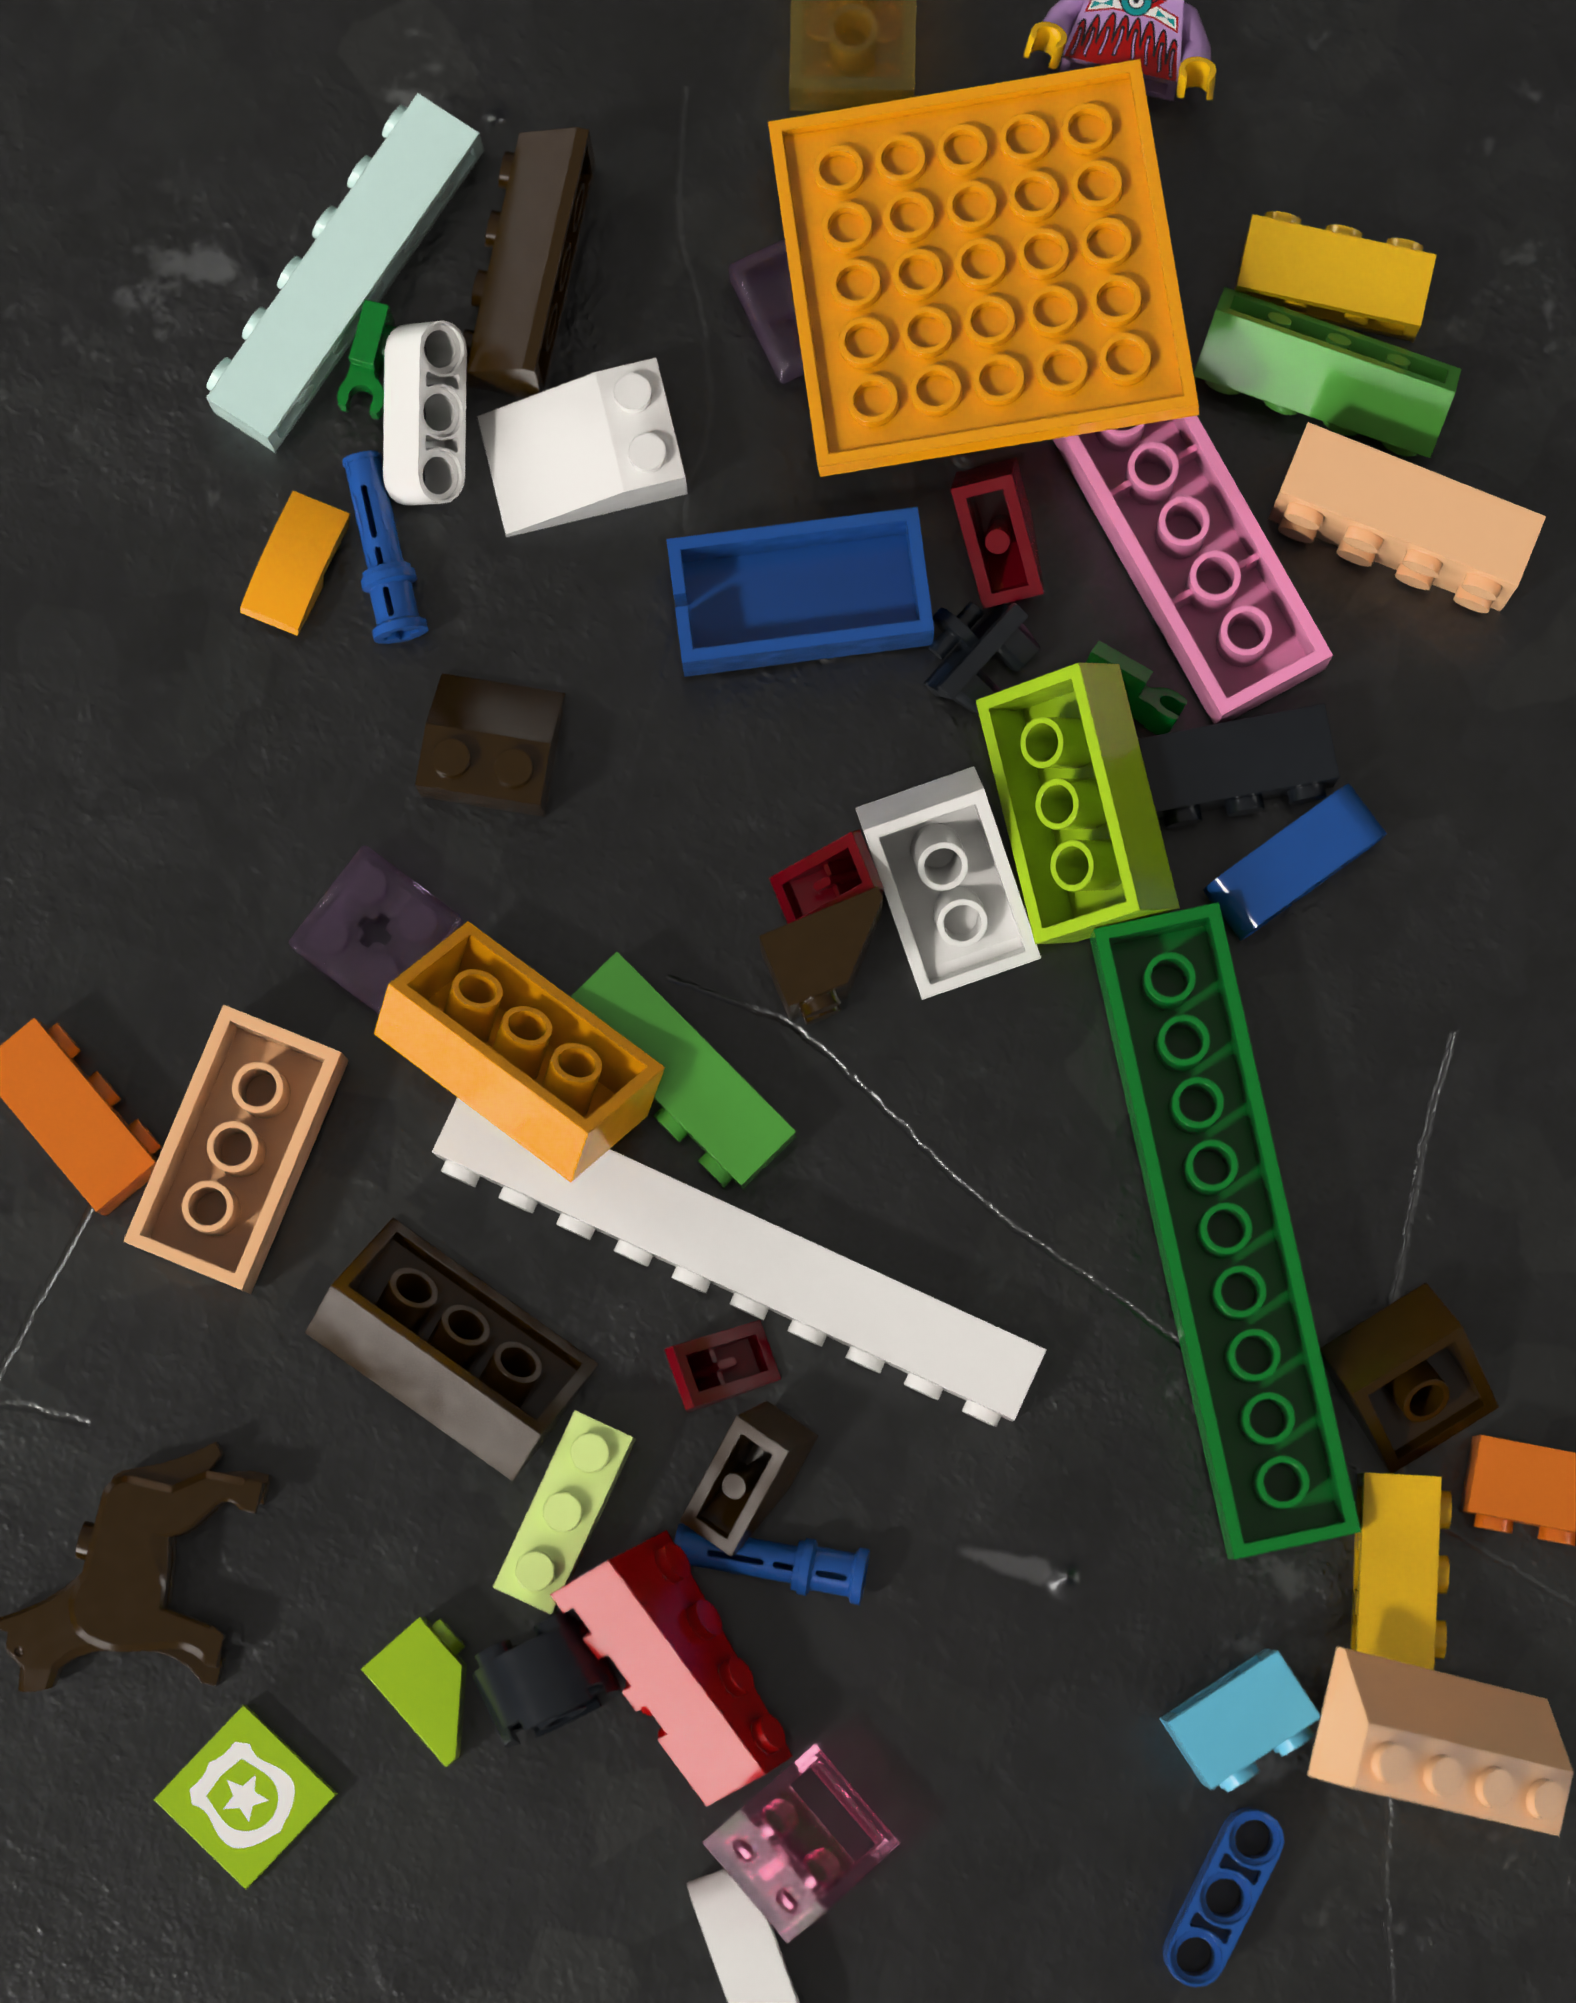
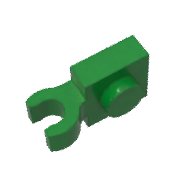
(368, 357)
(1152, 707)

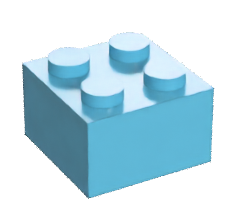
(1241, 1720)

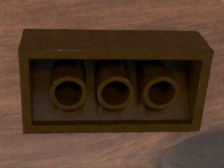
(530, 261)
(451, 1348)

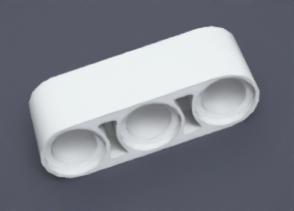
(440, 387)
(740, 1942)

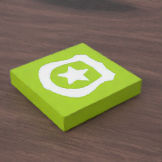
(245, 1796)

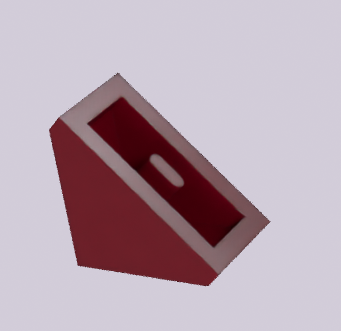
(826, 877)
(722, 1365)

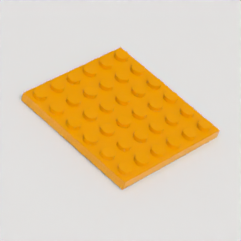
(982, 268)

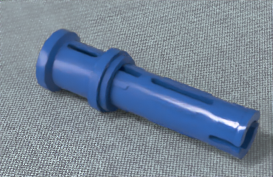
(387, 574)
(803, 1565)

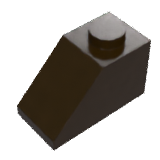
(748, 1476)

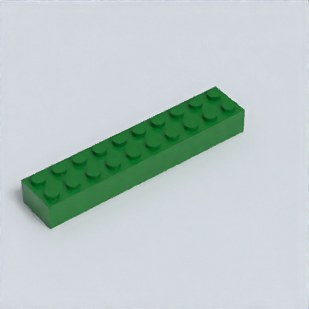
(1224, 1232)

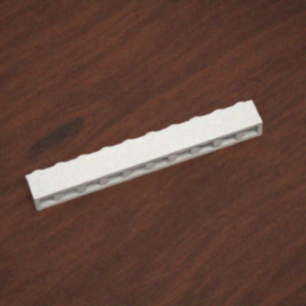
(757, 1264)

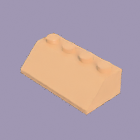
(1442, 1742)

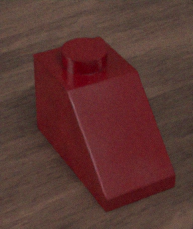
(998, 532)

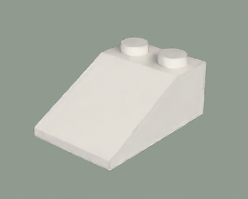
(583, 449)
(948, 882)

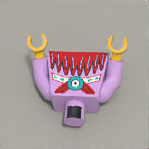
(1104, 32)

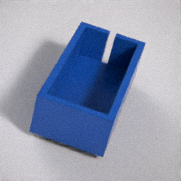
(800, 591)

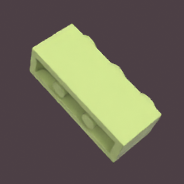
(564, 1512)

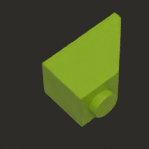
(425, 1683)

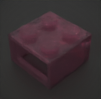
(786, 1853)

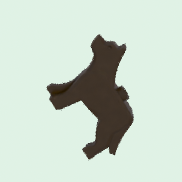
(130, 1572)

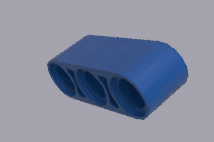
(1295, 861)
(1223, 1929)

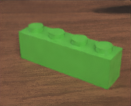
(1327, 373)
(698, 1087)

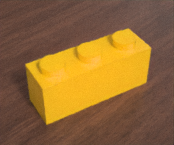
(1337, 274)
(1400, 1568)

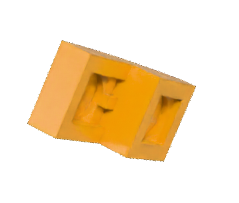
(295, 563)

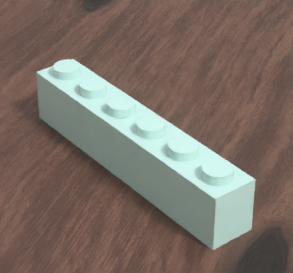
(352, 260)

